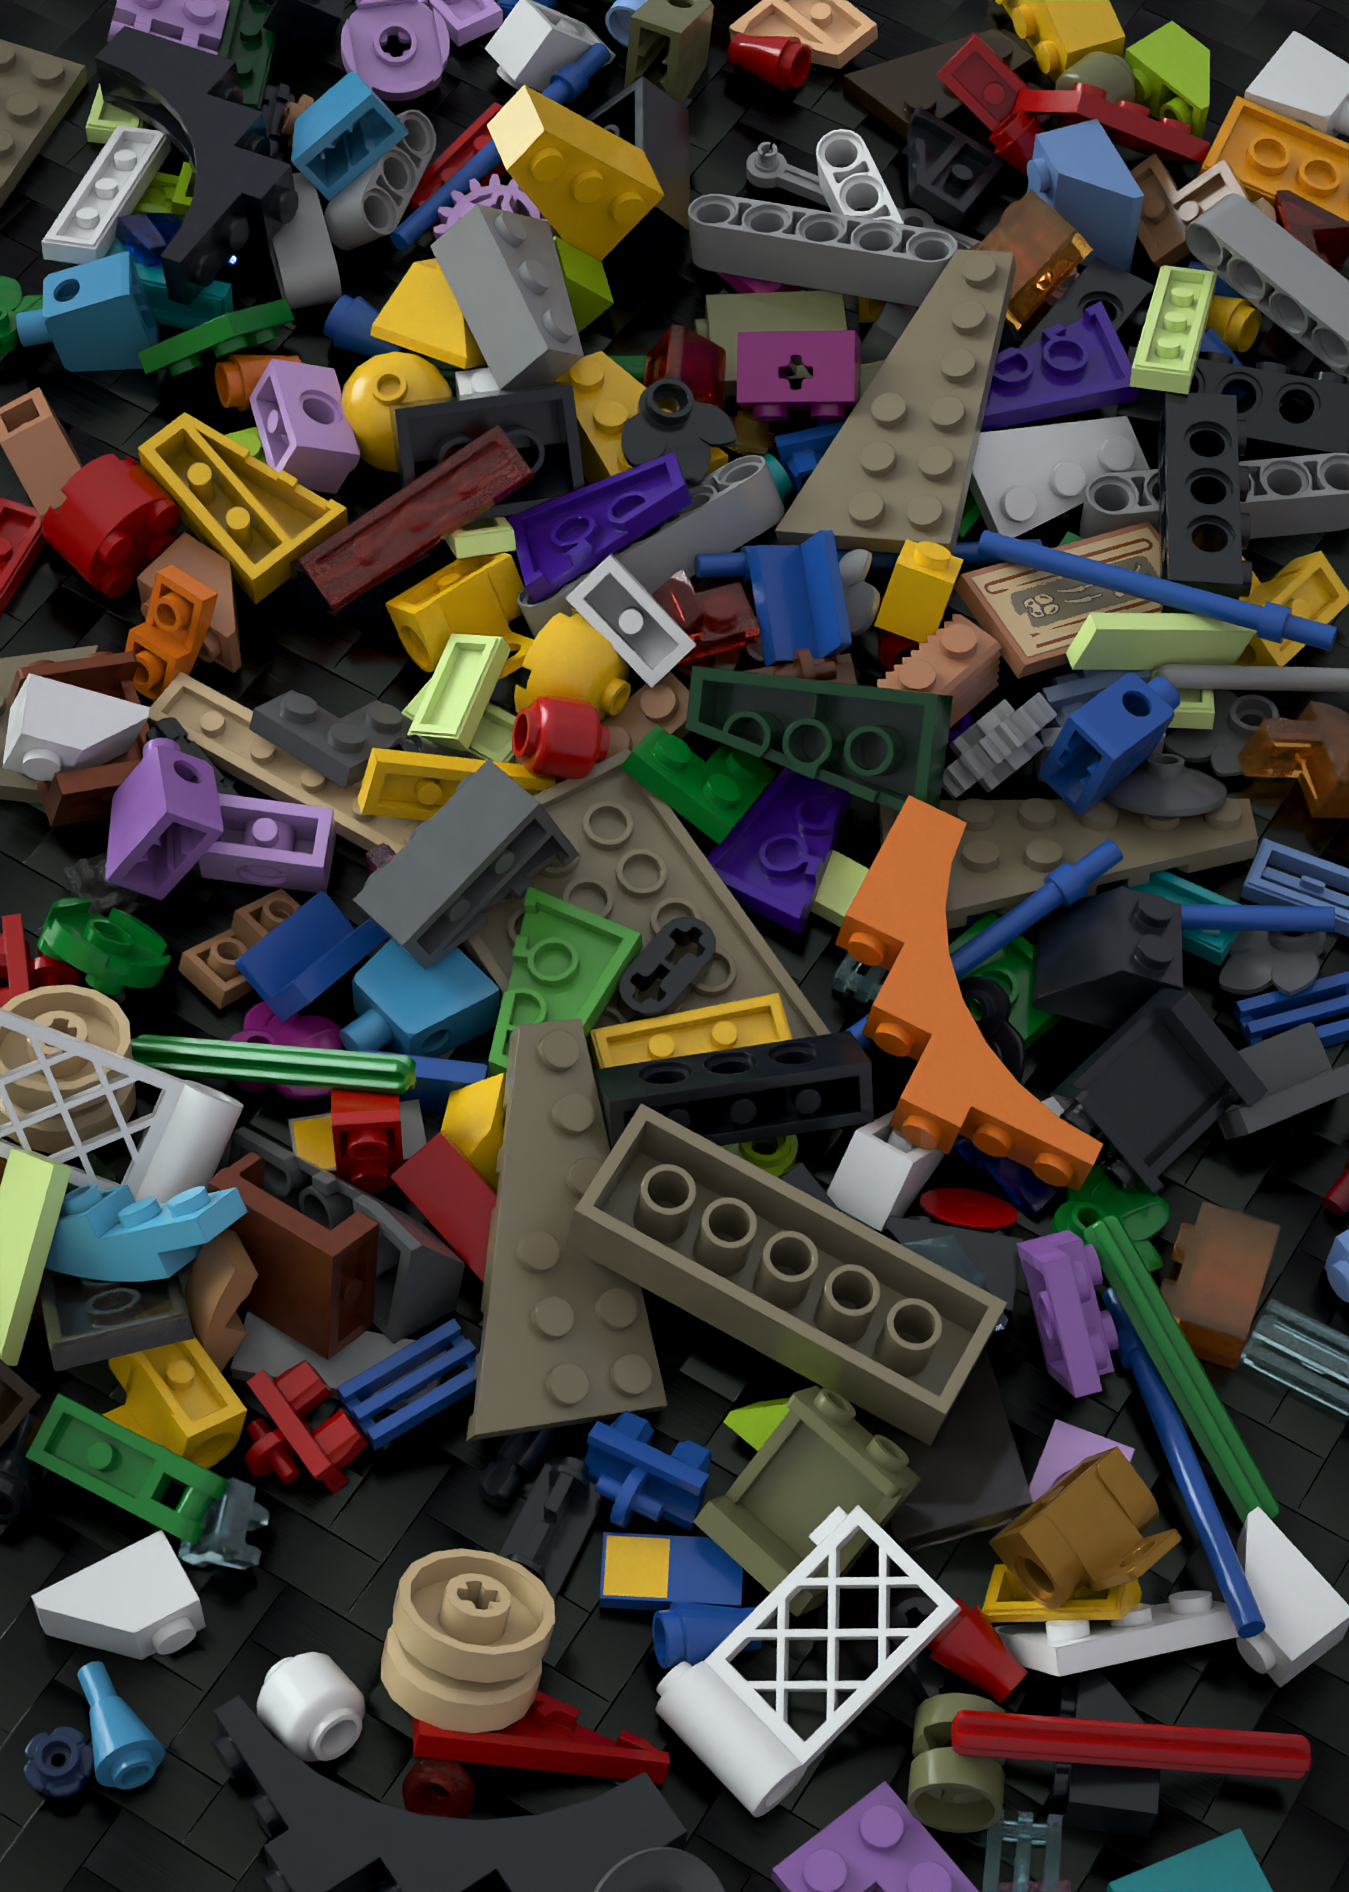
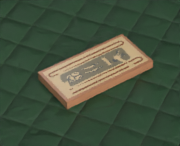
(1041, 613)

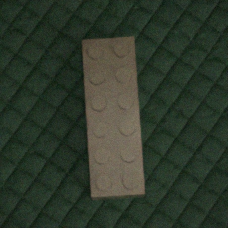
(785, 1273)

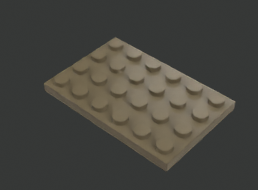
(643, 873)

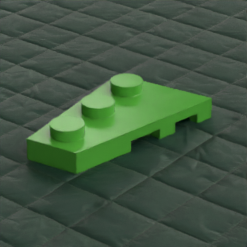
(561, 968)

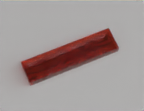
(416, 518)

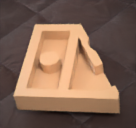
(829, 27)

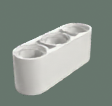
(856, 184)

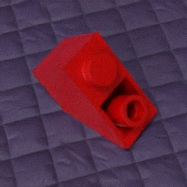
(366, 1138)

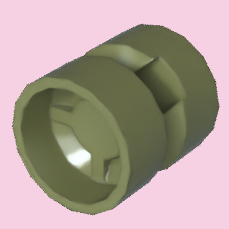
(950, 1788)

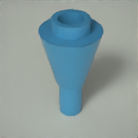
(121, 1743)

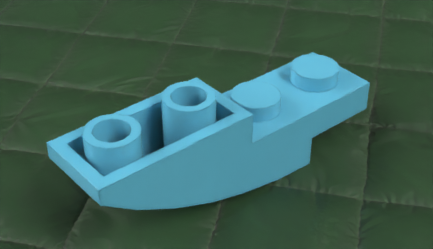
(124, 1240)

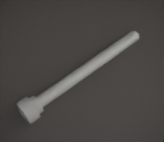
(1256, 677)

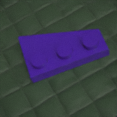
(1061, 373)
(591, 523)
(783, 848)

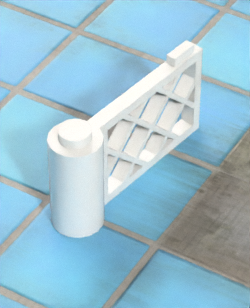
(180, 1136)
(736, 1728)

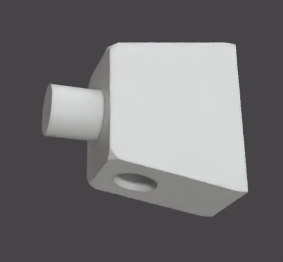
(1305, 86)

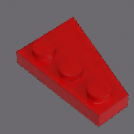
(1126, 121)

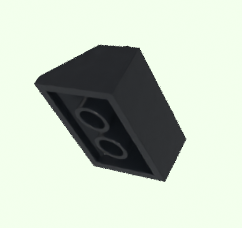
(661, 129)
(534, 418)

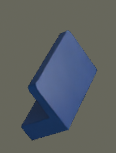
(799, 599)
(306, 955)

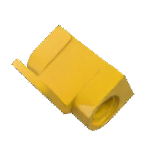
(1307, 587)
(462, 598)
(179, 1401)

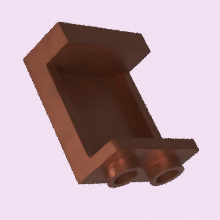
(89, 791)
(309, 1278)

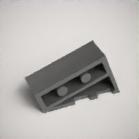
(462, 865)

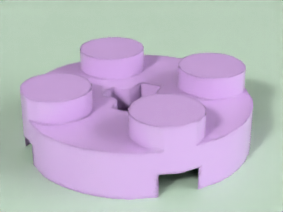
(402, 76)

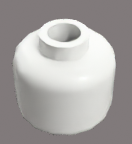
(311, 1707)

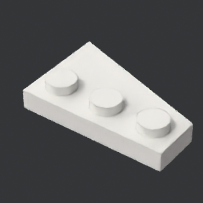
(1044, 470)
(1146, 1631)

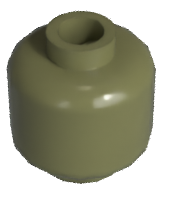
(1103, 71)

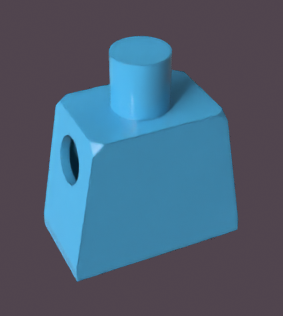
(349, 132)
(93, 316)
(419, 1008)

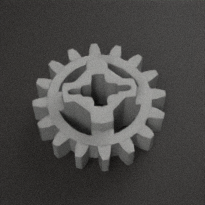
(997, 745)

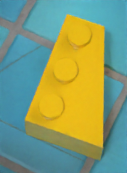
(603, 404)

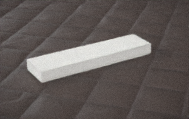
(105, 193)

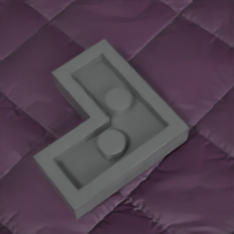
(324, 741)

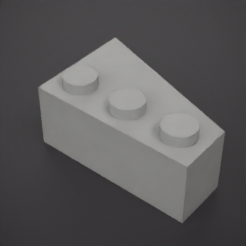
(511, 294)

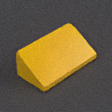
(1010, 1602)

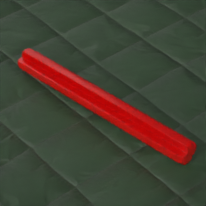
(1130, 1744)

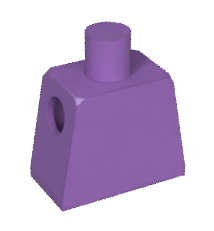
(162, 820)

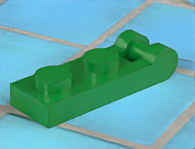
(124, 1467)

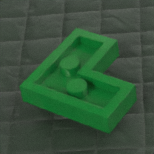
(222, 335)
(705, 793)

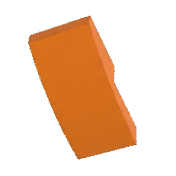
(172, 631)

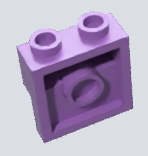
(1063, 1299)

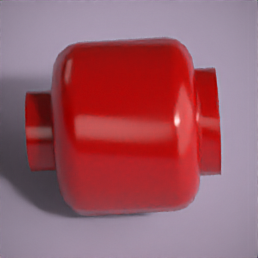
(559, 737)

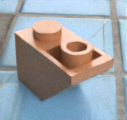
(38, 449)
(214, 571)

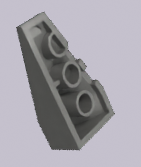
(414, 1270)

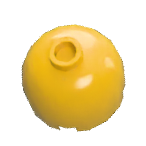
(381, 382)
(575, 663)

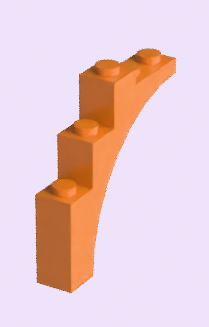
(922, 1014)

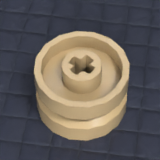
(85, 1016)
(467, 1640)

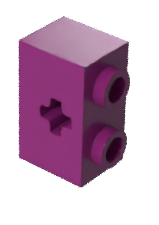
(771, 356)

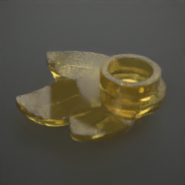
(752, 435)

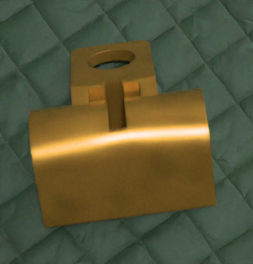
(1085, 1532)

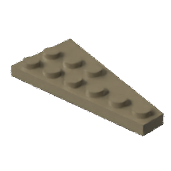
(915, 432)
(558, 1328)

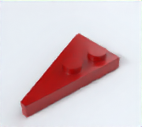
(546, 1742)

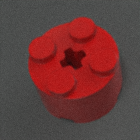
(112, 522)

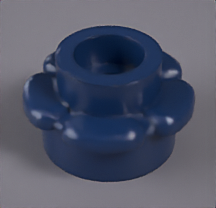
(62, 1780)

